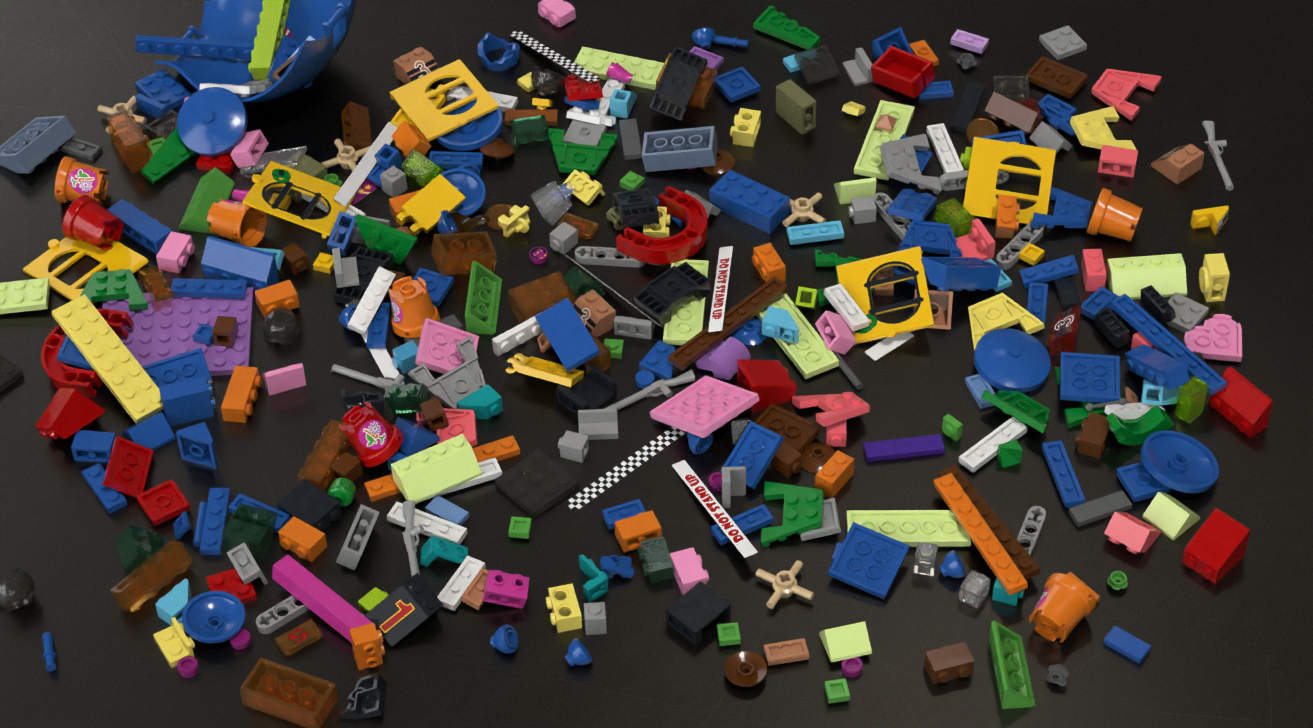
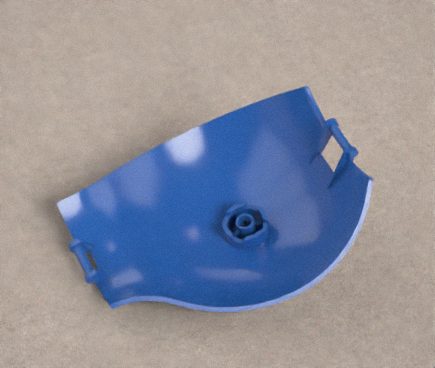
(238, 20)

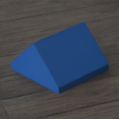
(894, 38)
(150, 432)
(415, 437)
(197, 445)

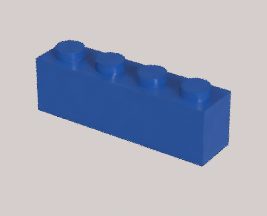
(140, 226)
(1157, 367)

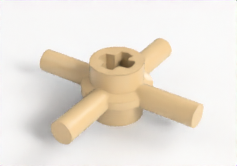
(122, 106)
(346, 157)
(803, 210)
(784, 584)

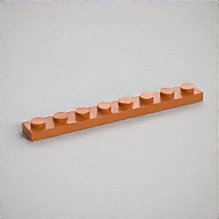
(498, 449)
(980, 534)

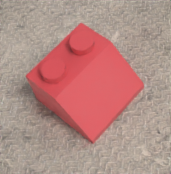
(1131, 532)

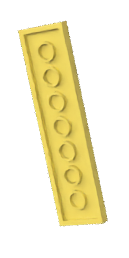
(109, 358)

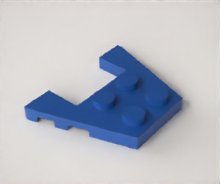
(1068, 211)
(931, 238)

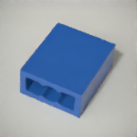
(187, 401)

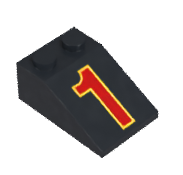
(404, 609)

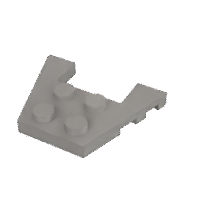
(902, 163)
(457, 382)

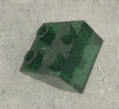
(250, 526)
(137, 546)

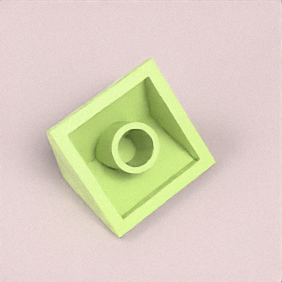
(855, 189)
(1169, 515)
(846, 641)

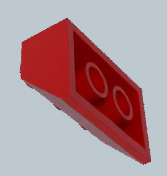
(1242, 403)

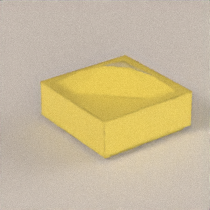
(525, 82)
(853, 108)

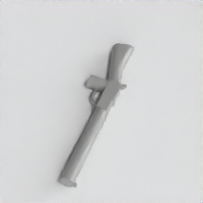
(1213, 147)
(379, 382)
(656, 387)
(409, 535)

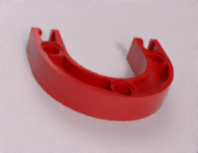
(672, 248)
(73, 378)

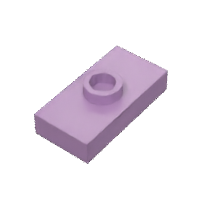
(969, 41)

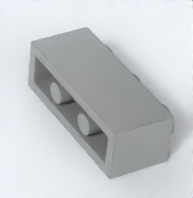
(357, 537)

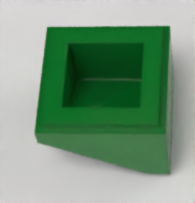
(1009, 453)

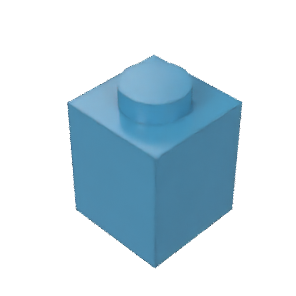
(405, 357)

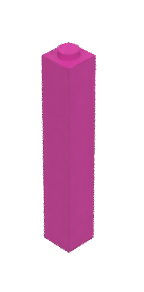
(317, 596)

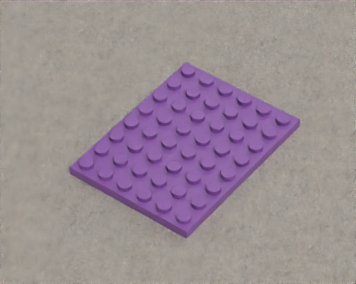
(169, 326)

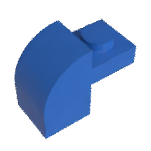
(385, 158)

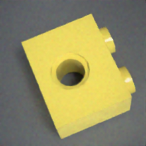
(1214, 277)

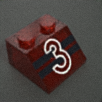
(1064, 331)

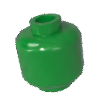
(343, 491)

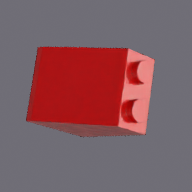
(766, 379)
(67, 414)
(1216, 546)

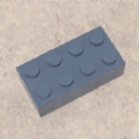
(679, 149)

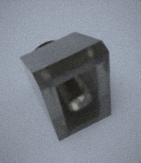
(737, 428)

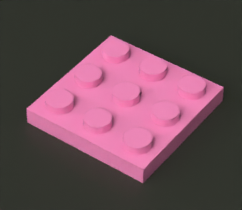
(438, 345)

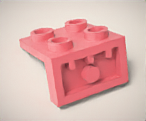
(977, 243)

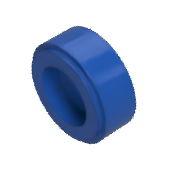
(644, 378)

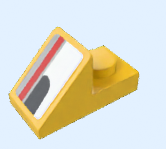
(1211, 217)

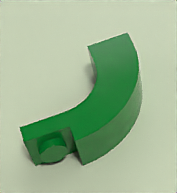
(1137, 430)

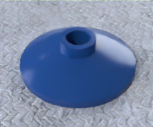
(750, 333)

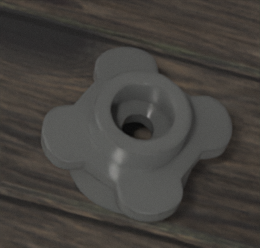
(966, 61)
(1059, 670)

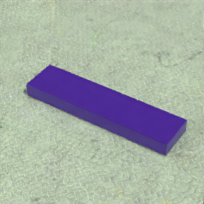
(903, 447)

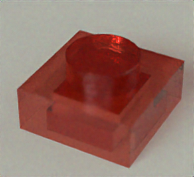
(1031, 104)

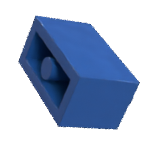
(342, 233)
(92, 446)

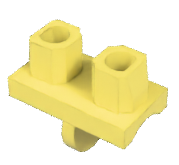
(517, 222)

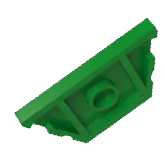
(385, 238)
(1020, 406)

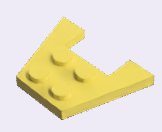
(1094, 132)
(1000, 313)

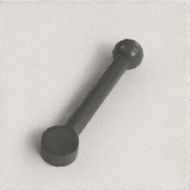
(1089, 407)

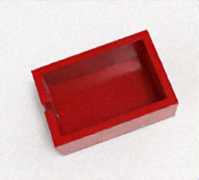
(903, 72)

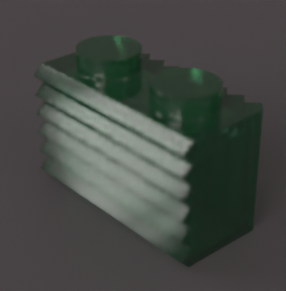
(529, 129)
(581, 283)
(405, 397)
(656, 559)

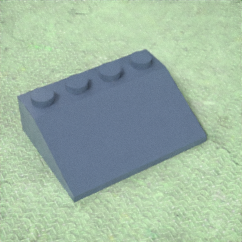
(35, 143)

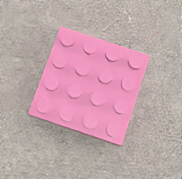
(704, 406)

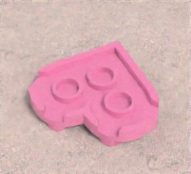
(1217, 339)

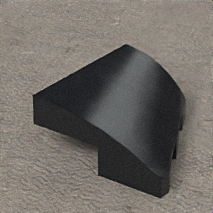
(359, 398)
(366, 699)

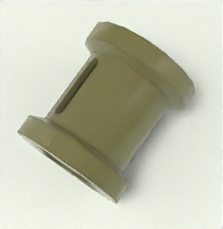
(615, 219)

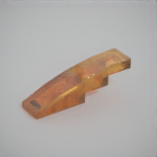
(155, 283)

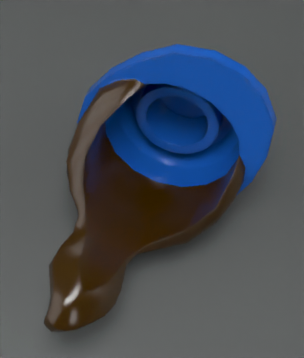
(458, 223)

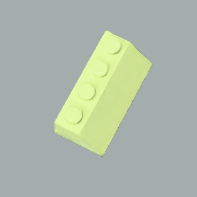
(1132, 274)
(436, 469)

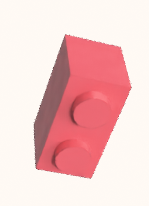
(1118, 161)
(1093, 269)

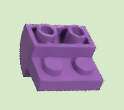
(723, 358)

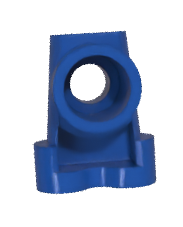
(616, 565)

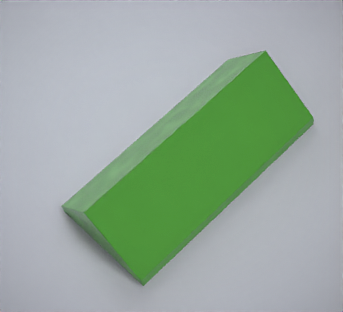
(209, 189)
(482, 300)
(1010, 667)

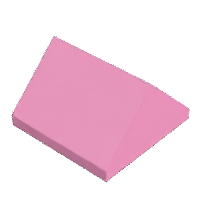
(284, 378)

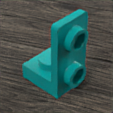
(442, 548)
(599, 580)

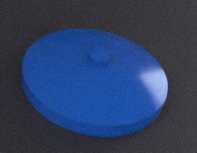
(212, 121)
(475, 133)
(1012, 360)
(1179, 461)

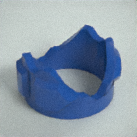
(491, 43)

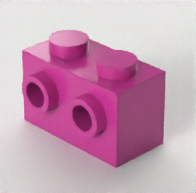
(505, 589)

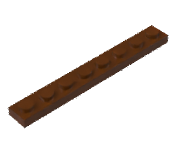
(732, 321)
(1015, 550)

